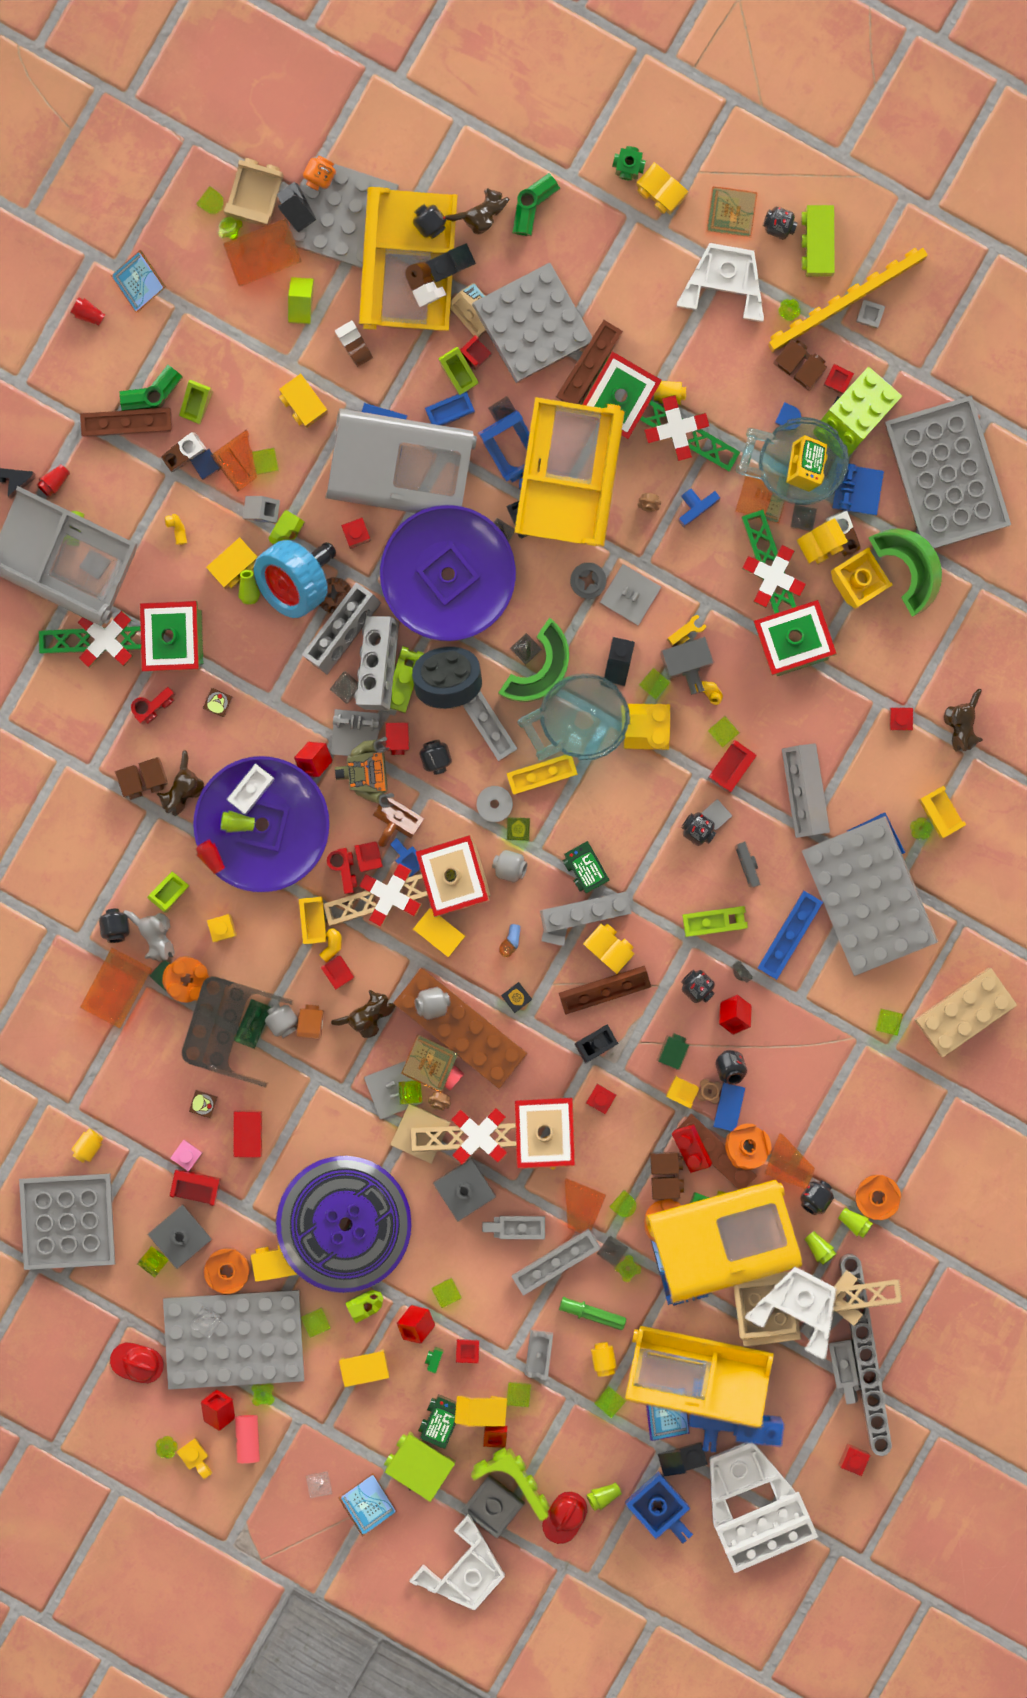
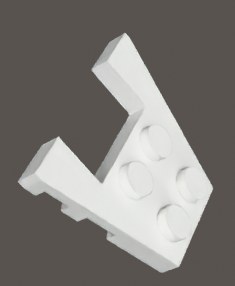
(728, 271)
(806, 1300)
(740, 1471)
(471, 1576)

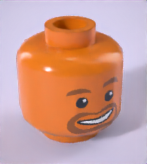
(319, 173)

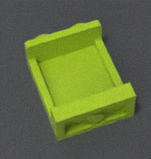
(418, 1466)

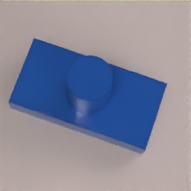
(696, 506)

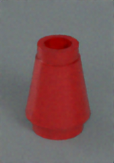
(87, 312)
(52, 481)
(210, 856)

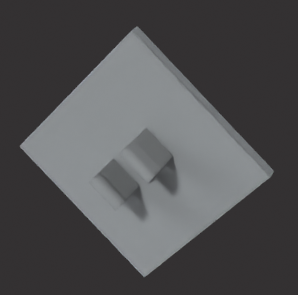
(630, 594)
(385, 1090)

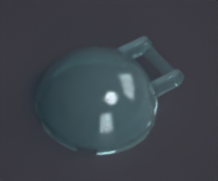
(776, 455)
(580, 717)

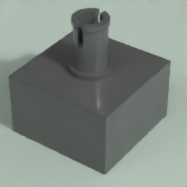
(687, 661)
(464, 1189)
(179, 1236)

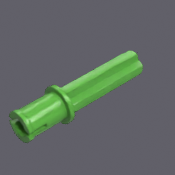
(592, 1313)

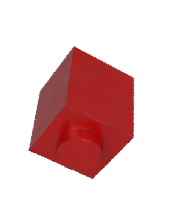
(356, 533)
(397, 738)
(854, 1460)

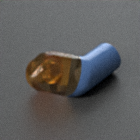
(511, 943)

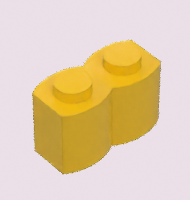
(661, 188)
(822, 541)
(609, 948)

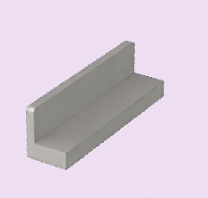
(805, 790)

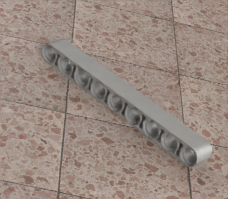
(864, 1366)

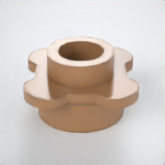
(649, 502)
(705, 1086)
(439, 1101)

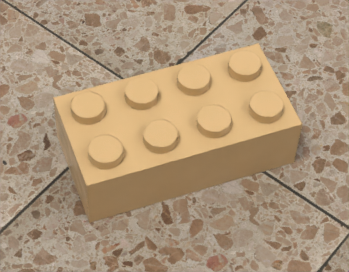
(965, 1012)

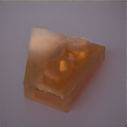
(236, 461)
(789, 1164)
(582, 1205)

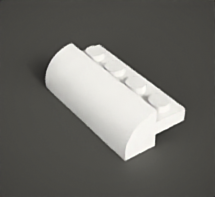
(766, 1532)

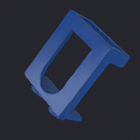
(514, 419)
(769, 1434)

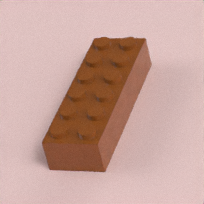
(464, 1031)

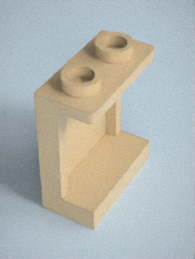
(254, 192)

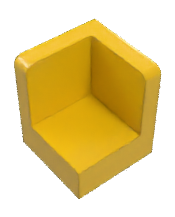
(682, 1092)

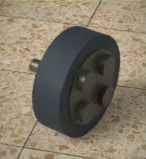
(447, 677)

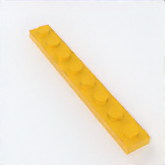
(854, 294)

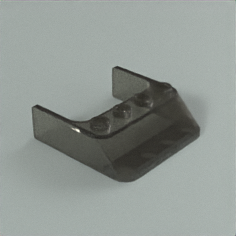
(216, 1024)

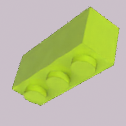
(818, 241)

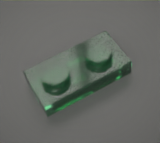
(252, 1024)

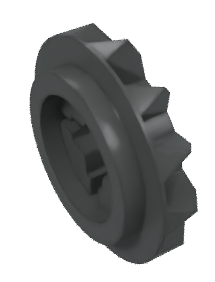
(584, 570)

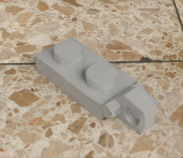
(516, 1227)
(845, 1369)

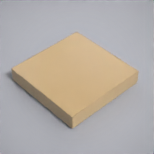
(417, 1118)

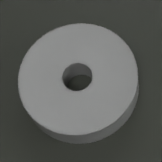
(494, 814)

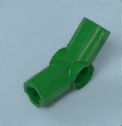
(539, 192)
(139, 398)

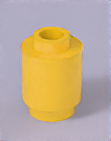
(669, 389)
(87, 1146)
(603, 1359)

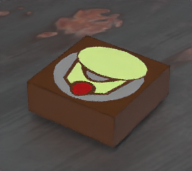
(217, 702)
(203, 1104)

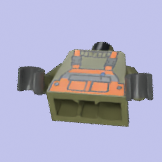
(367, 772)

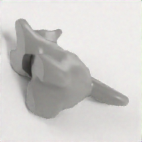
(154, 931)

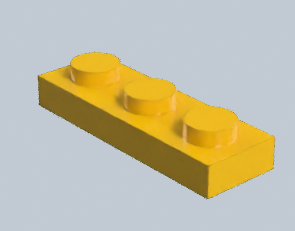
(541, 774)

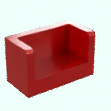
(732, 766)
(247, 1134)
(195, 1187)

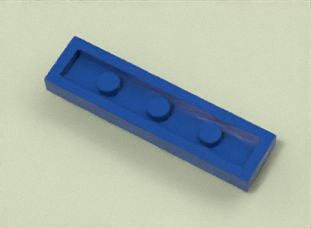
(790, 935)

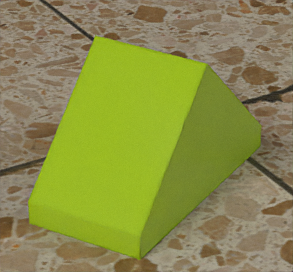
(300, 300)
(458, 370)
(195, 401)
(168, 892)

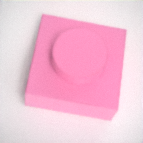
(186, 1155)

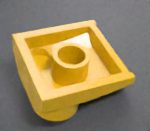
(860, 578)
(648, 727)

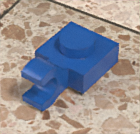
(407, 857)

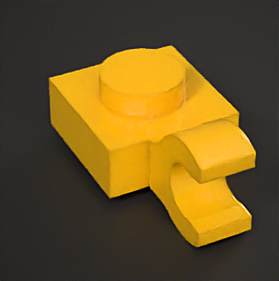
(681, 635)
(193, 1456)

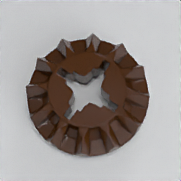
(341, 587)

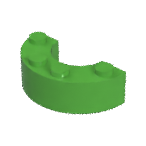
(921, 560)
(554, 669)

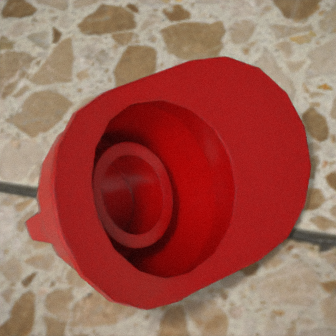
(136, 1362)
(565, 1517)

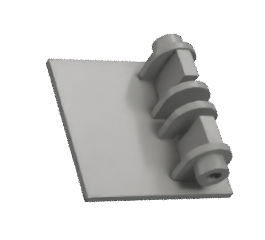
(351, 729)

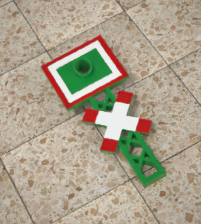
(640, 387)
(774, 630)
(181, 653)

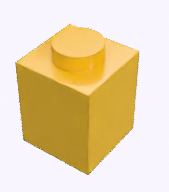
(221, 928)

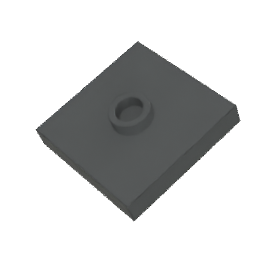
(748, 864)
(493, 1506)

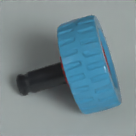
(293, 577)

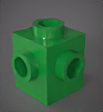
(626, 171)

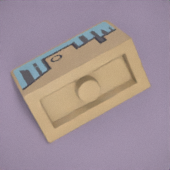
(463, 308)

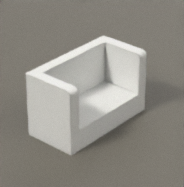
(250, 789)

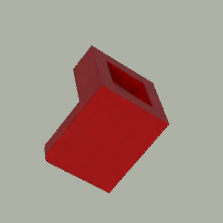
(475, 352)
(313, 758)
(368, 856)
(337, 972)
(735, 1014)
(416, 1324)
(218, 1410)

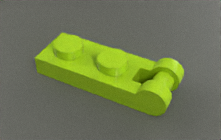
(403, 680)
(713, 921)

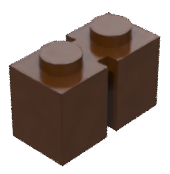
(810, 370)
(130, 780)
(666, 1186)

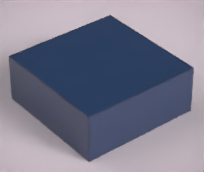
(205, 464)

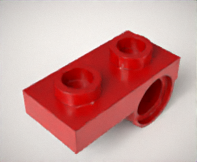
(163, 700)
(349, 881)

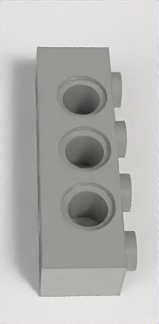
(341, 628)
(380, 696)

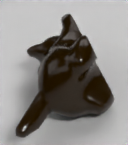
(481, 216)
(962, 720)
(184, 786)
(366, 1017)

